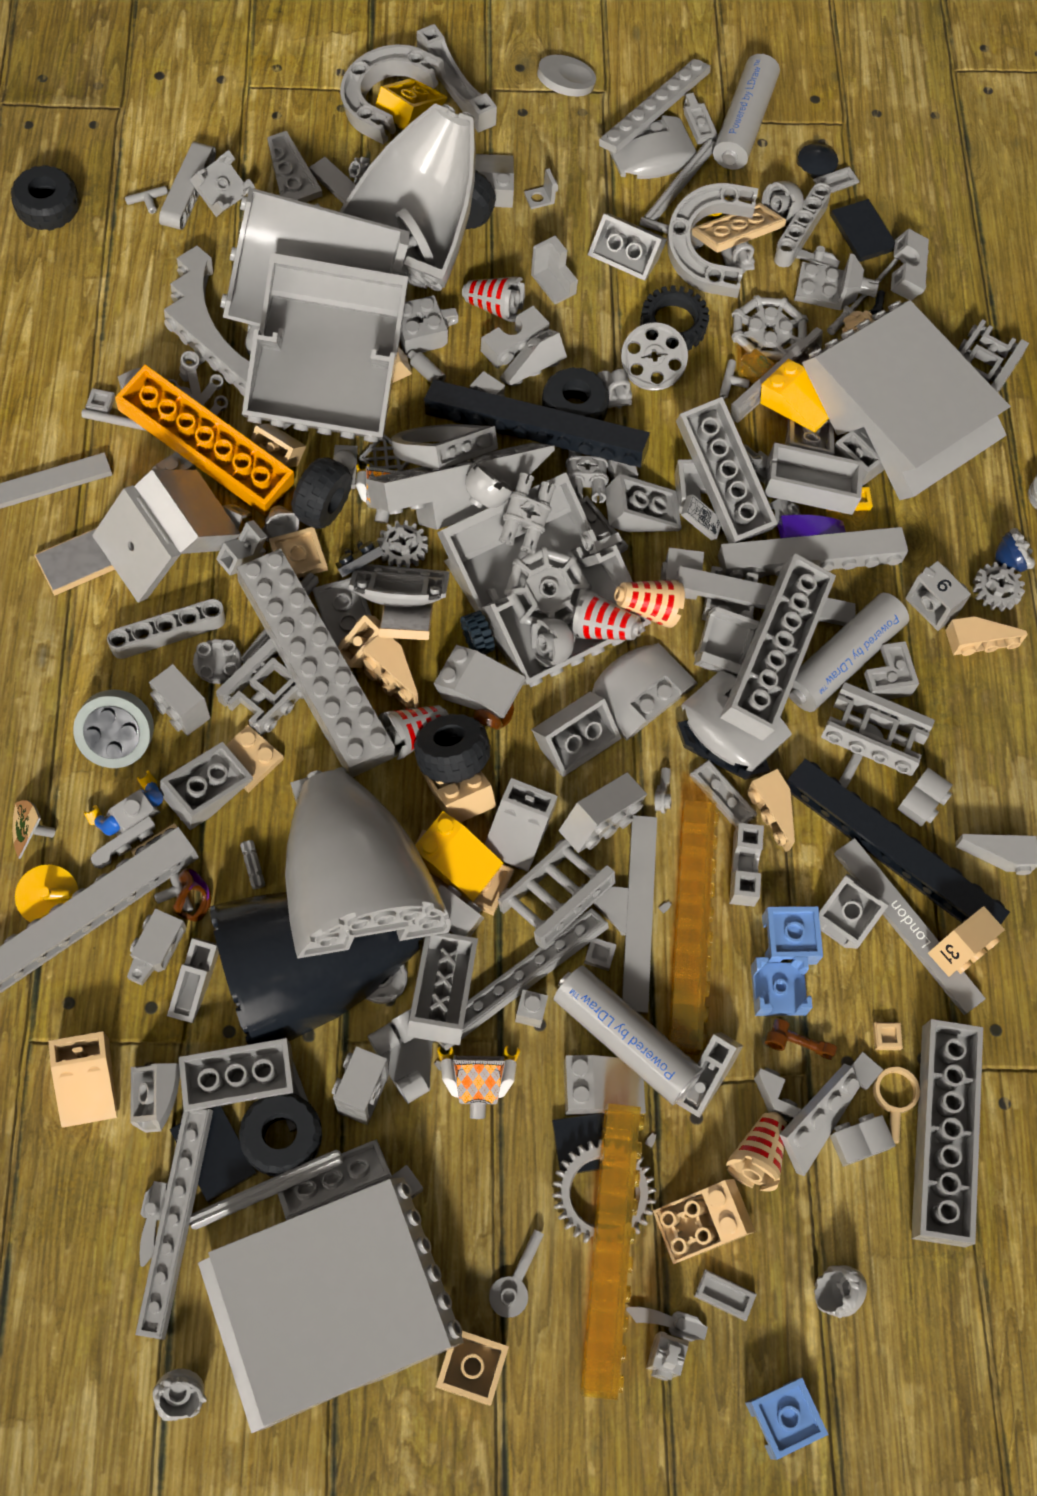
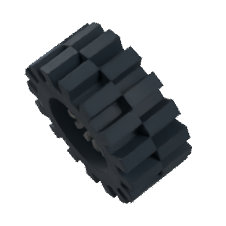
(477, 632)

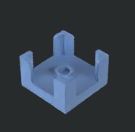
(793, 933)
(780, 987)
(787, 1418)

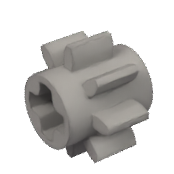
(358, 168)

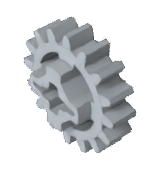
(404, 542)
(998, 586)

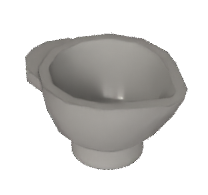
(280, 522)

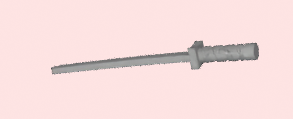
(848, 310)

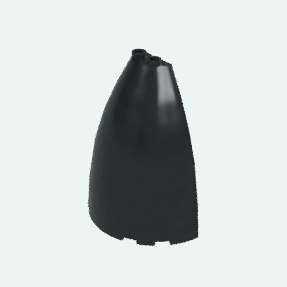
(292, 995)

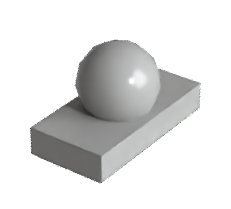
(347, 456)

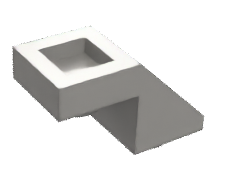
(770, 1087)

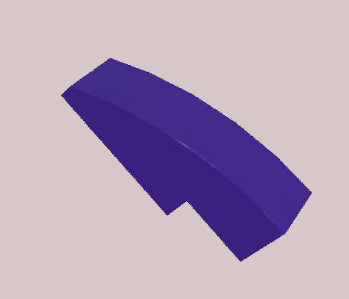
(808, 525)

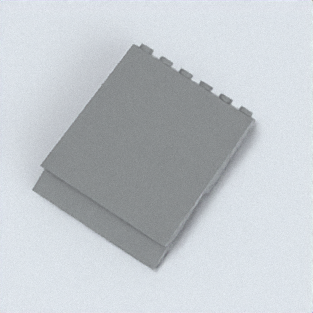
(325, 348)
(910, 394)
(485, 565)
(329, 1302)

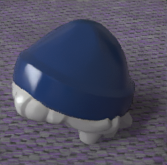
(1014, 552)

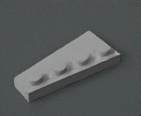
(291, 171)
(817, 1120)

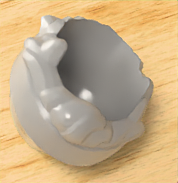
(840, 1291)
(179, 1395)

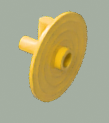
(42, 890)

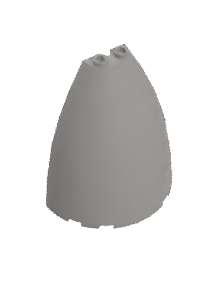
(432, 177)
(354, 870)

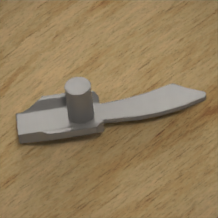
(819, 257)
(151, 1210)
(679, 1324)

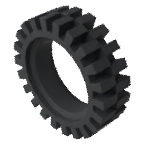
(680, 299)

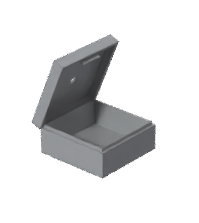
(163, 518)

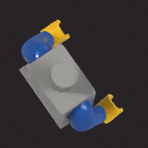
(130, 810)

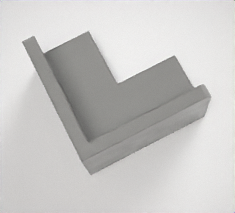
(551, 271)
(687, 482)
(898, 676)

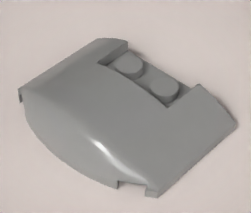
(656, 151)
(399, 585)
(642, 687)
(721, 737)

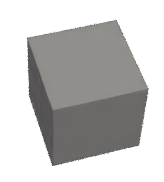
(683, 558)

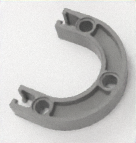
(376, 66)
(694, 207)

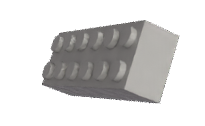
(726, 471)

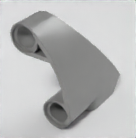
(406, 1057)

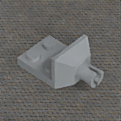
(833, 286)

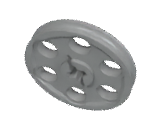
(659, 346)

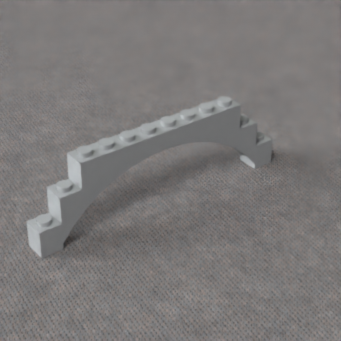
(192, 323)

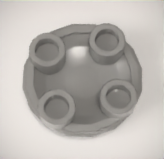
(216, 660)

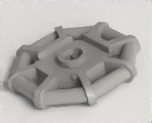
(770, 318)
(548, 575)

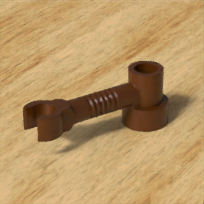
(779, 1035)

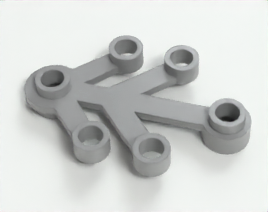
(196, 394)

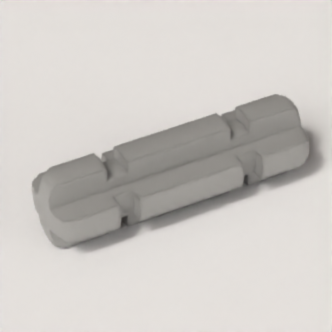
(252, 864)

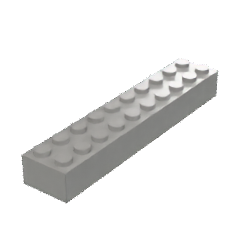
(315, 663)

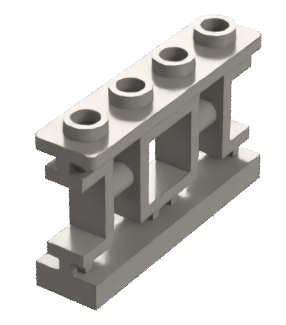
(998, 374)
(254, 672)
(884, 714)

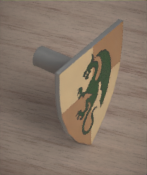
(25, 824)

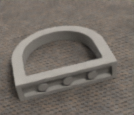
(455, 444)

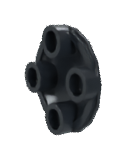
(817, 160)

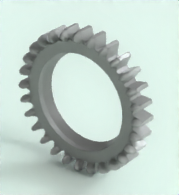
(565, 1191)

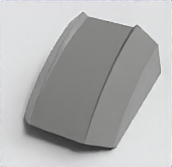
(851, 912)
(153, 1095)

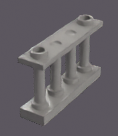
(563, 913)

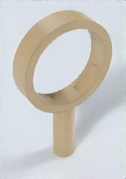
(895, 1113)

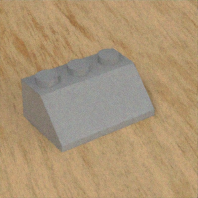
(626, 246)
(577, 733)

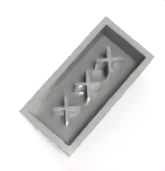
(442, 988)

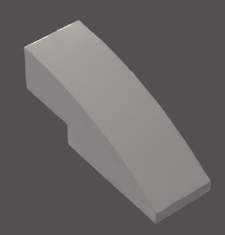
(193, 980)

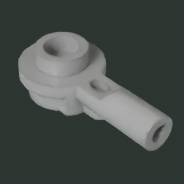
(662, 799)

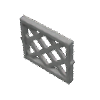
(372, 448)

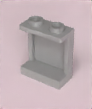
(725, 640)

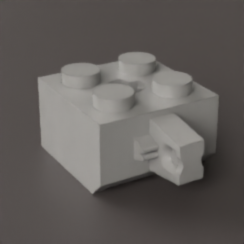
(425, 325)

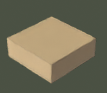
(887, 1036)

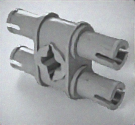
(587, 472)
(516, 516)

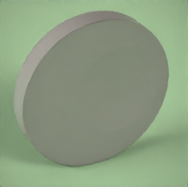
(566, 75)
(417, 242)

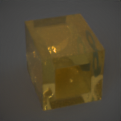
(754, 366)

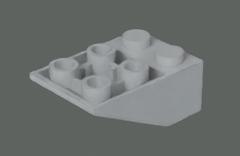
(858, 447)
(520, 824)

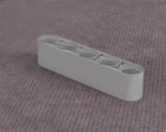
(183, 194)
(802, 225)
(155, 625)

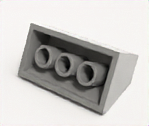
(236, 1074)

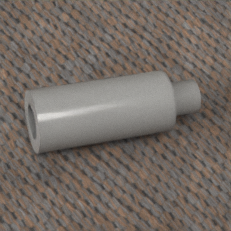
(425, 367)

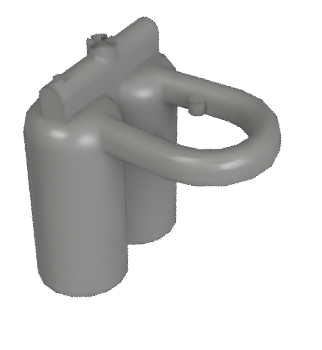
(740, 256)
(618, 387)

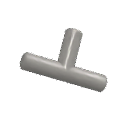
(147, 197)
(730, 380)
(173, 892)

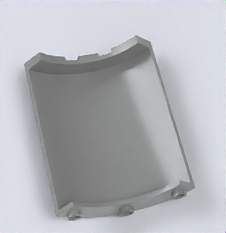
(306, 232)

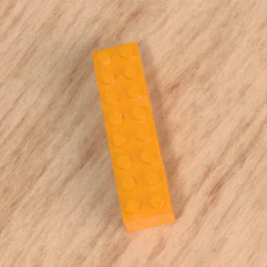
(205, 440)

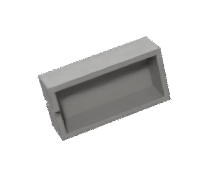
(813, 478)

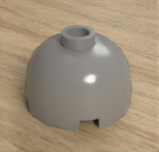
(783, 198)
(486, 488)
(552, 640)

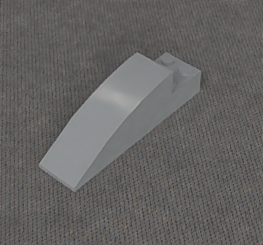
(442, 494)

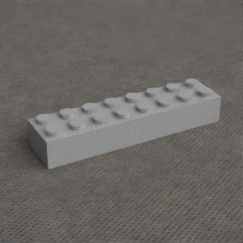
(778, 647)
(948, 1134)

